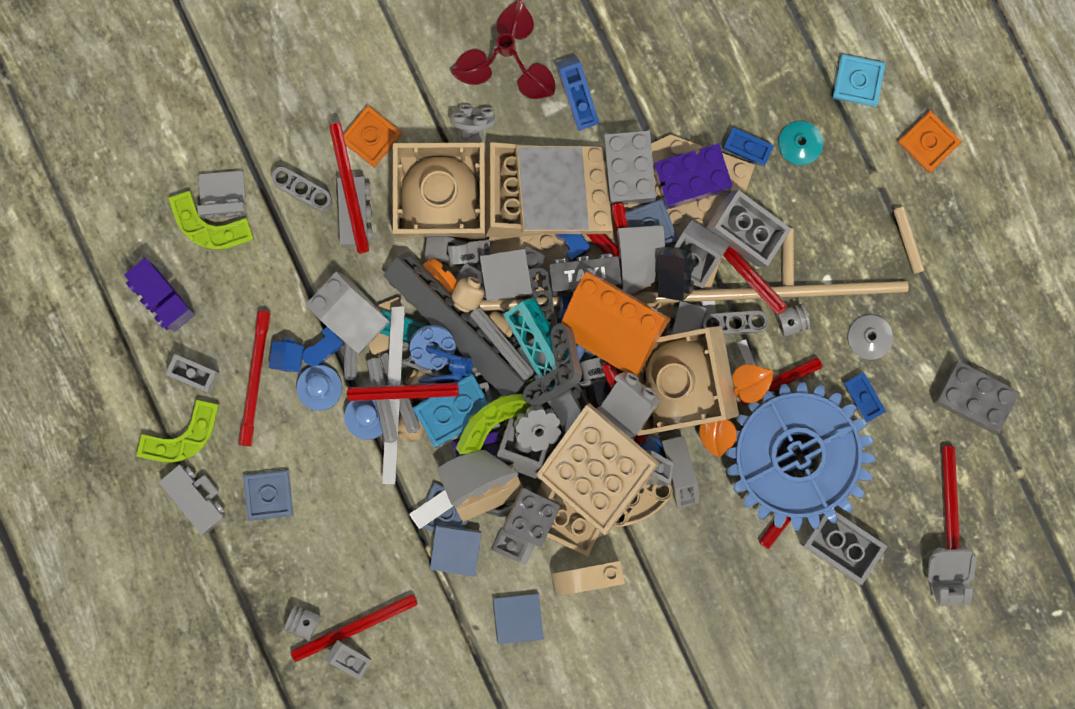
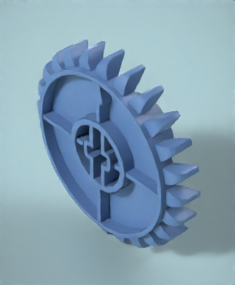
(782, 421)

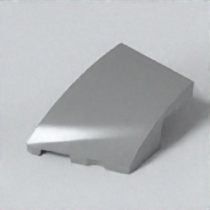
(639, 256)
(473, 475)

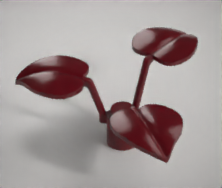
(513, 23)

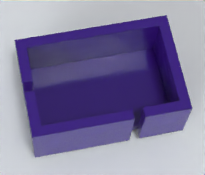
(692, 176)
(158, 295)

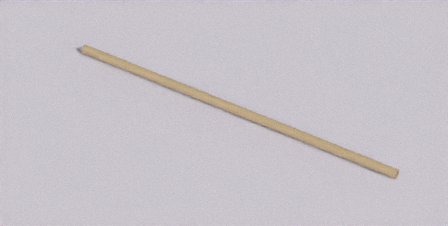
(732, 294)

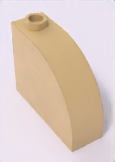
(588, 578)

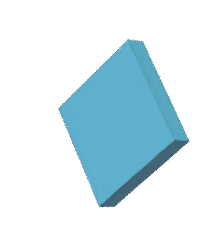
(859, 80)

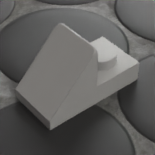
(513, 547)
(348, 659)

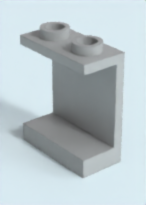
(629, 404)

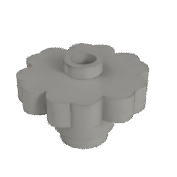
(537, 428)

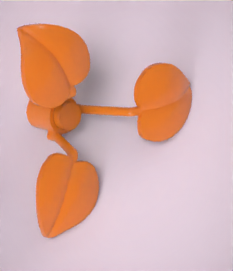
(751, 384)

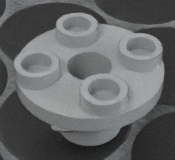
(472, 122)

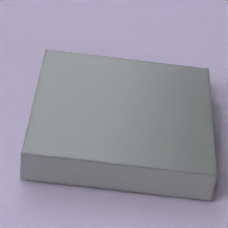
(506, 275)

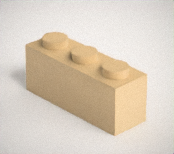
(491, 499)

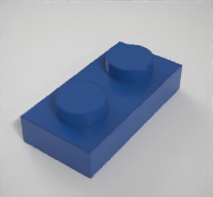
(748, 147)
(864, 397)

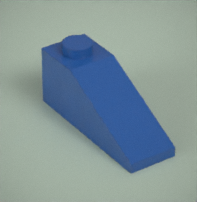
(577, 92)

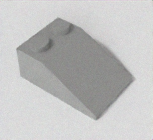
(347, 312)
(523, 459)

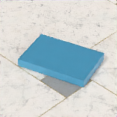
(448, 416)

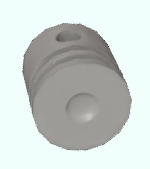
(798, 320)
(298, 619)

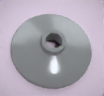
(859, 340)

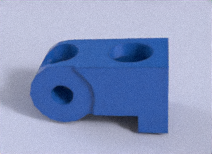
(575, 243)
(323, 349)

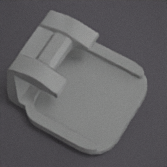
(952, 571)

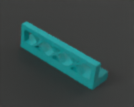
(540, 328)

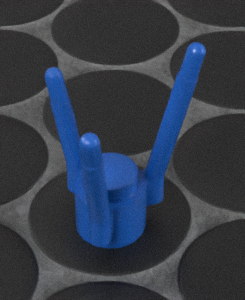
(458, 365)

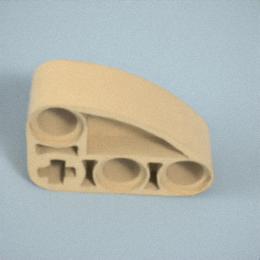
(645, 505)

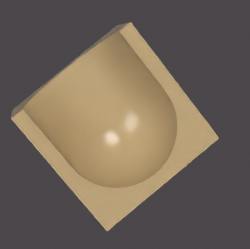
(439, 190)
(690, 379)

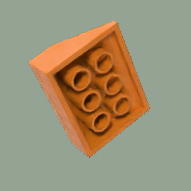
(613, 323)

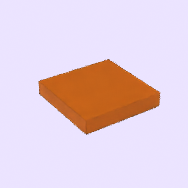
(371, 136)
(929, 141)

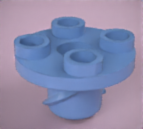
(435, 338)
(319, 388)
(363, 419)

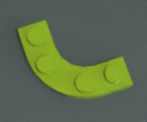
(206, 235)
(487, 418)
(187, 444)

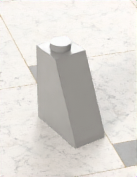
(683, 475)

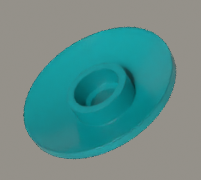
(797, 153)

